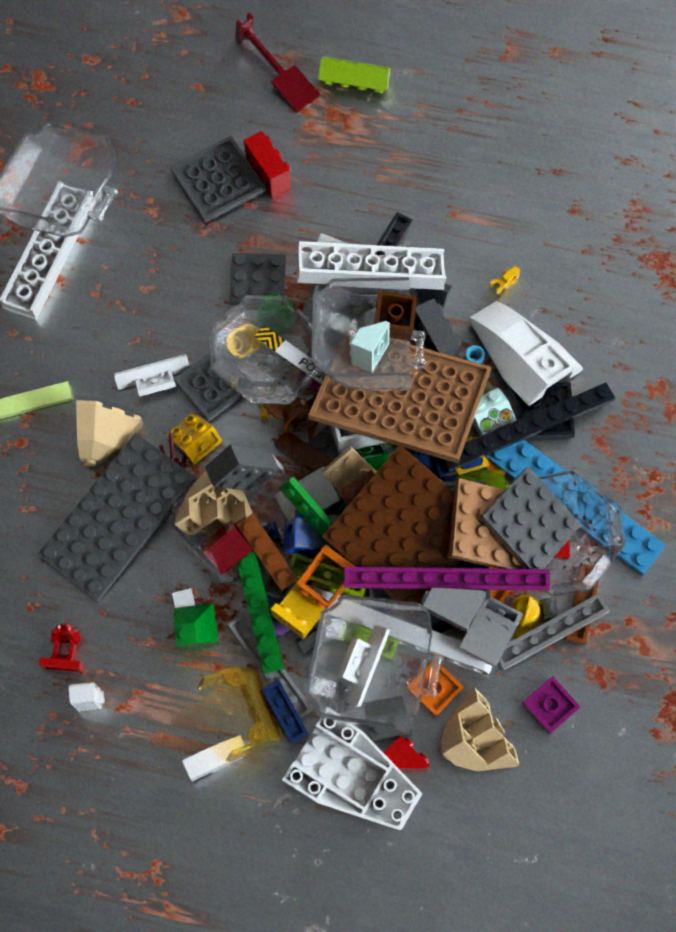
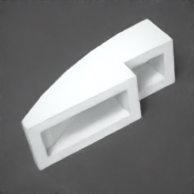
(211, 758)

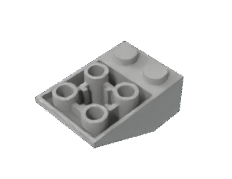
(491, 631)

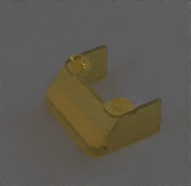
(266, 729)

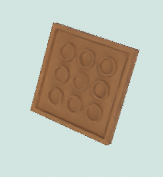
(469, 536)

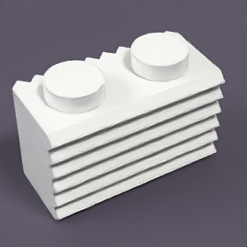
(86, 696)

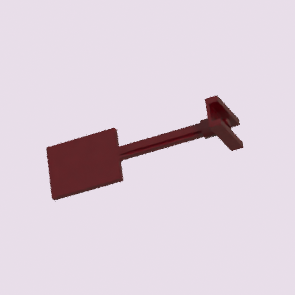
(290, 83)

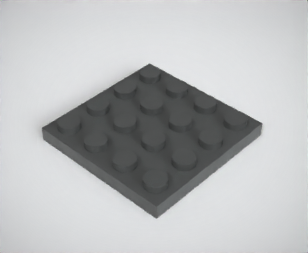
(218, 179)
(530, 521)

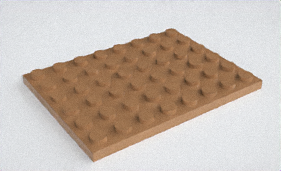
(426, 419)

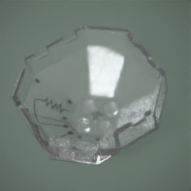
(238, 353)
(597, 538)

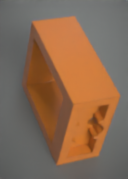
(306, 590)

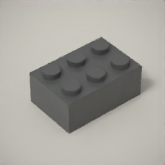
(437, 329)
(242, 468)

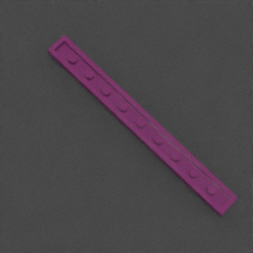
(447, 578)

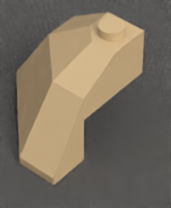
(103, 431)
(211, 508)
(475, 738)

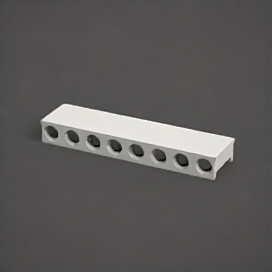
(322, 267)
(37, 275)

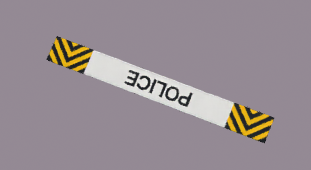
(287, 351)

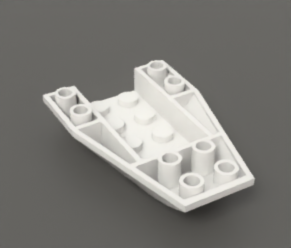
(522, 352)
(352, 775)

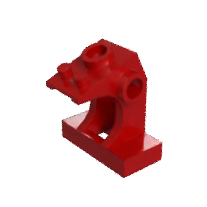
(58, 662)

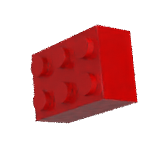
(267, 163)

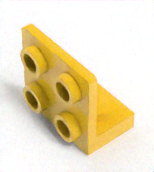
(195, 437)
(297, 612)

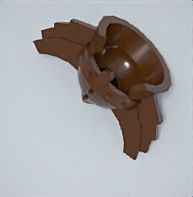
(293, 413)

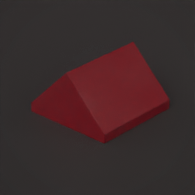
(226, 547)

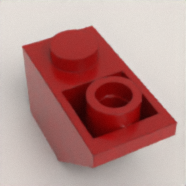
(405, 757)

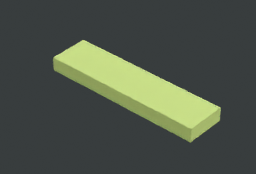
(35, 399)

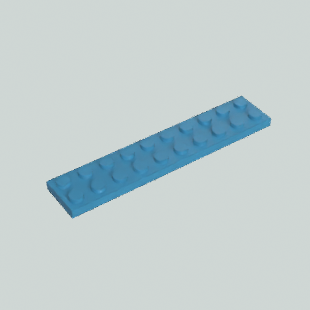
(640, 545)

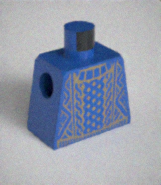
(301, 537)

